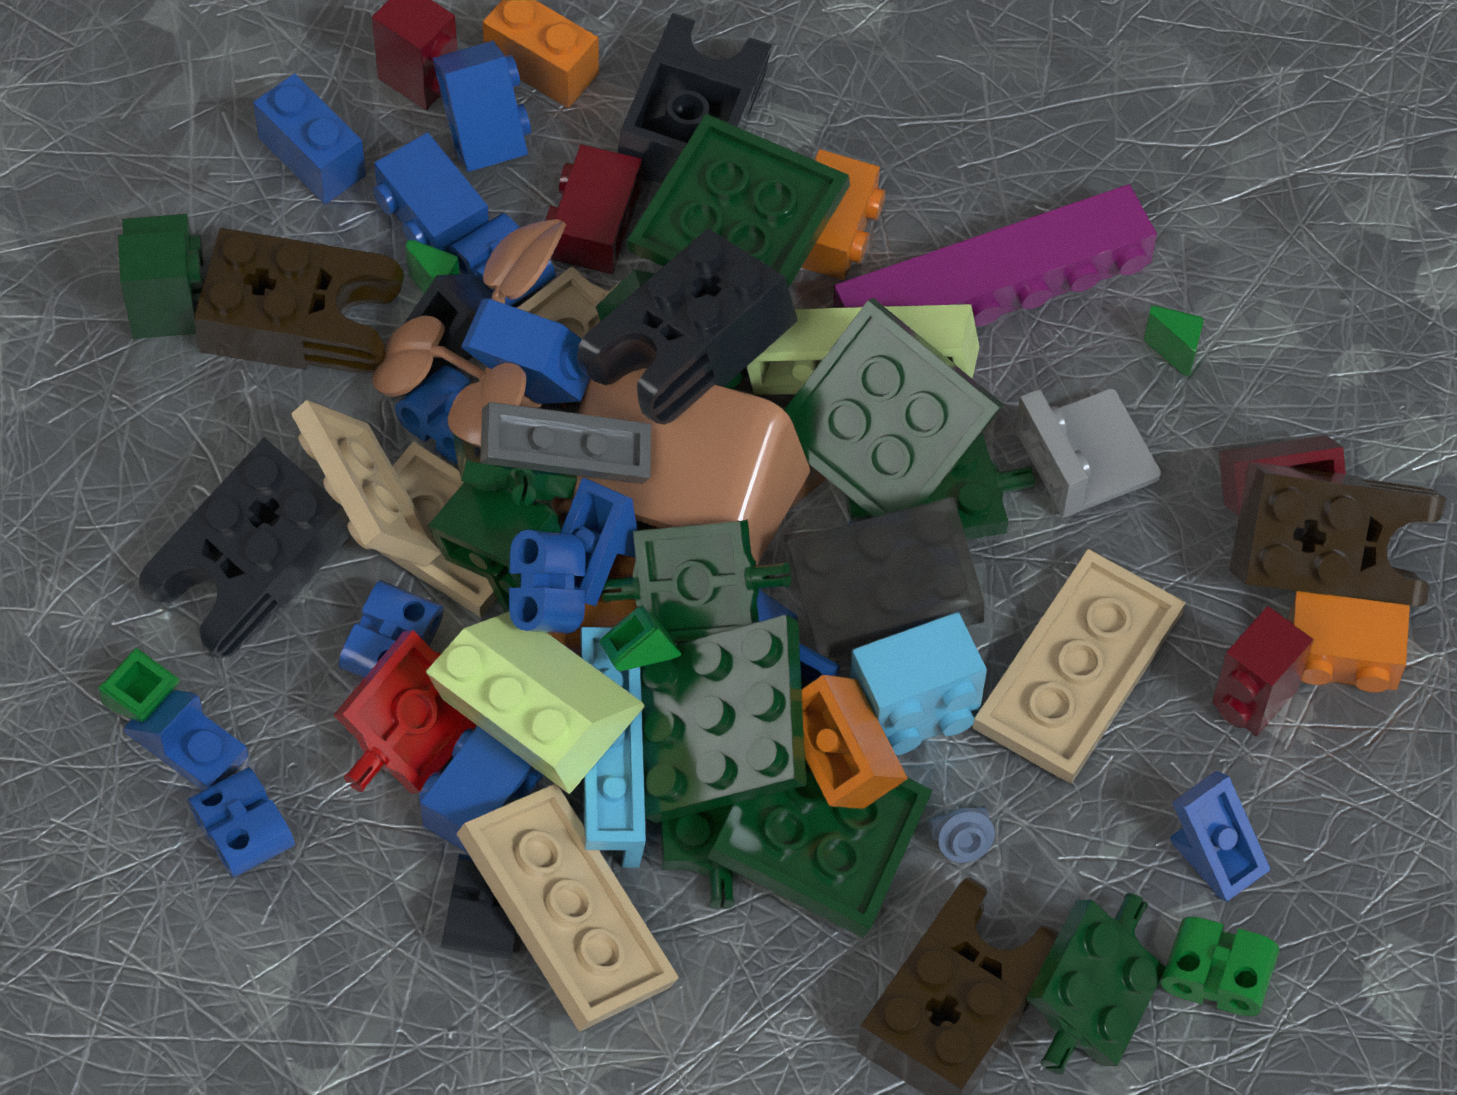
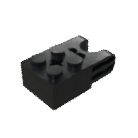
(682, 89)
(690, 326)
(240, 552)

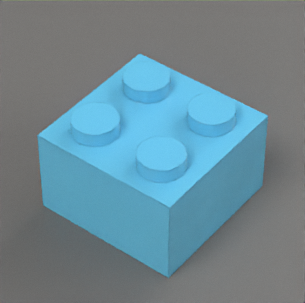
(922, 681)

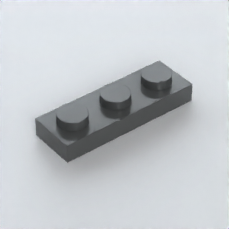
(565, 443)

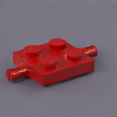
(401, 718)

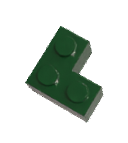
(160, 275)
(478, 533)

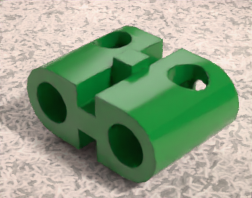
(1220, 966)

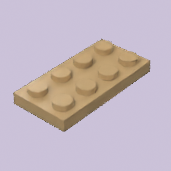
(1079, 666)
(567, 907)

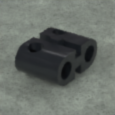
(475, 917)

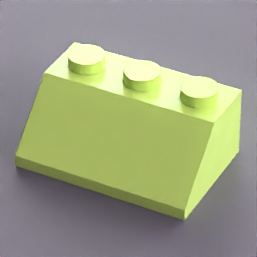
(534, 697)

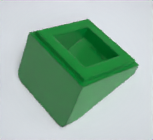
(427, 262)
(1174, 336)
(638, 642)
(137, 686)

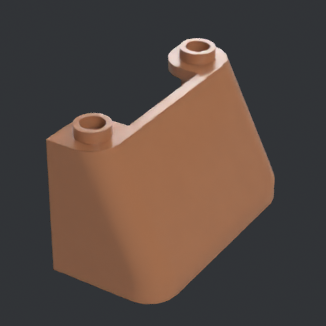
(712, 464)

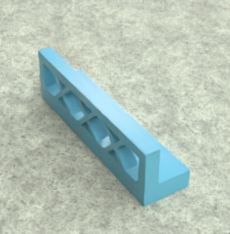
(616, 782)

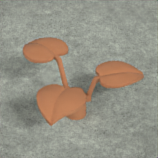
(411, 348)

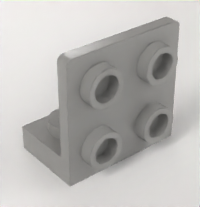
(1084, 449)

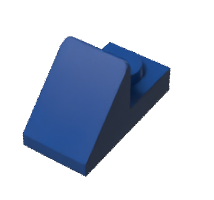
(605, 526)
(189, 740)
(1218, 836)

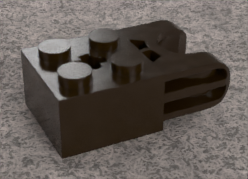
(288, 302)
(1345, 536)
(956, 981)

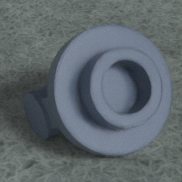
(963, 833)

